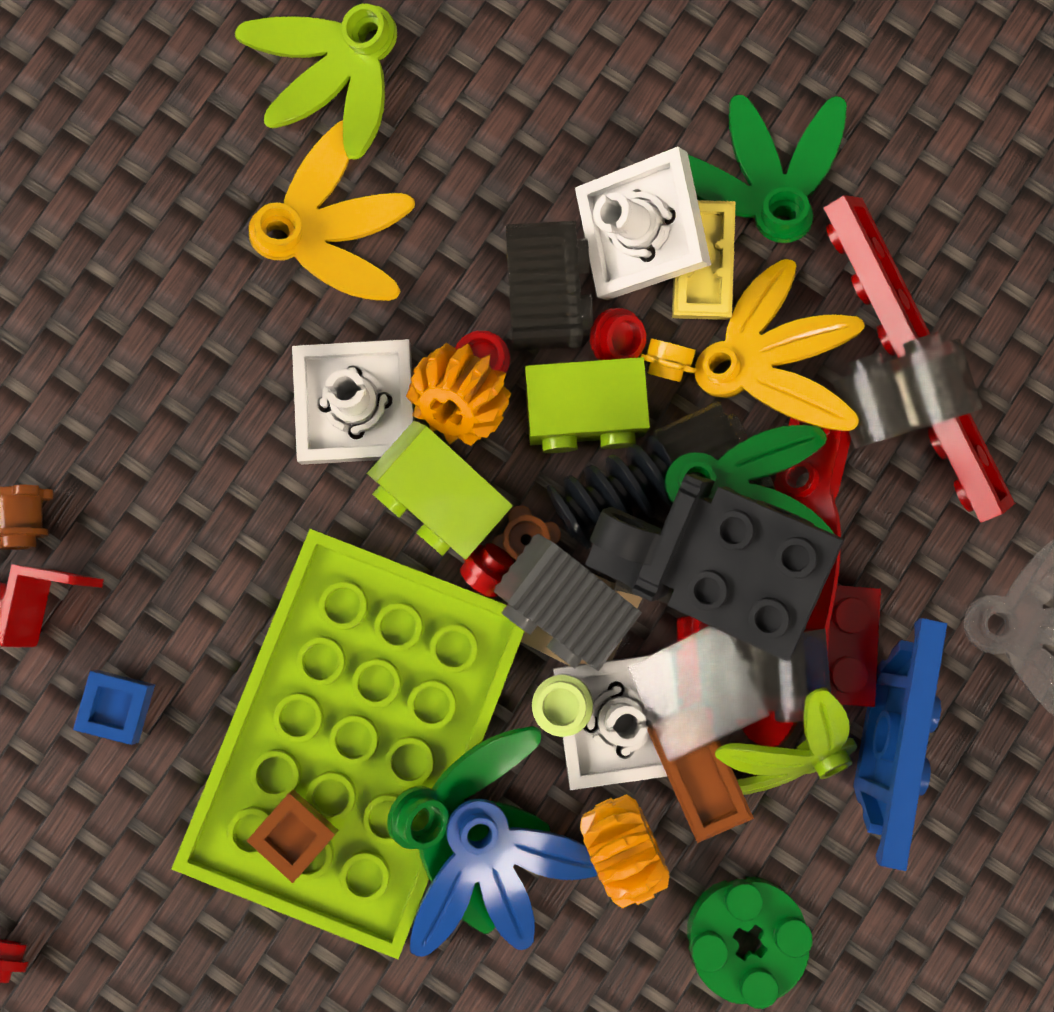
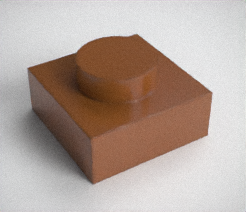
(292, 835)

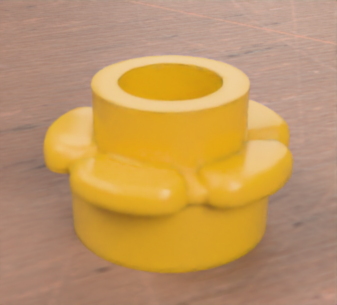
(669, 360)

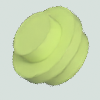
(562, 705)

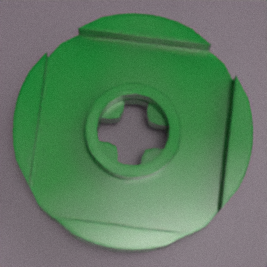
(758, 975)

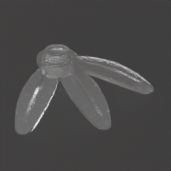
(1026, 626)

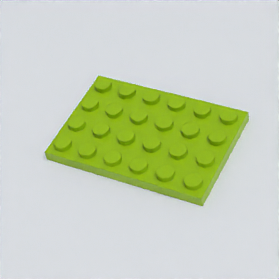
(353, 699)

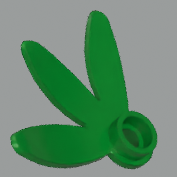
(770, 190)
(754, 459)
(461, 780)

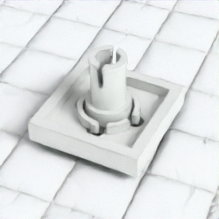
(627, 216)
(330, 376)
(620, 721)

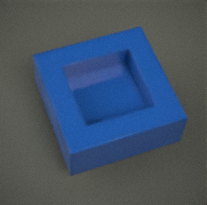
(114, 707)

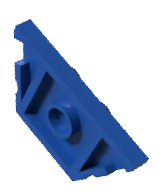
(895, 741)

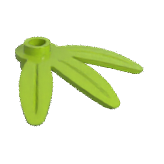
(346, 59)
(822, 752)

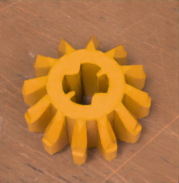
(458, 394)
(624, 851)

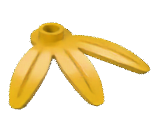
(312, 227)
(757, 354)

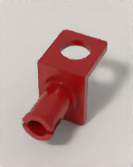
(25, 601)

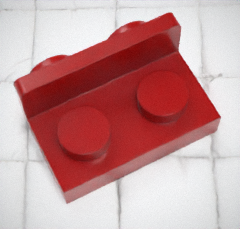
(854, 645)

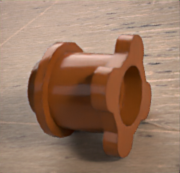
(22, 516)

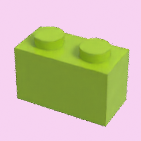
(586, 403)
(439, 490)

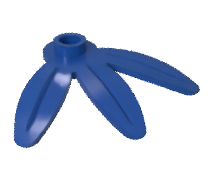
(491, 864)

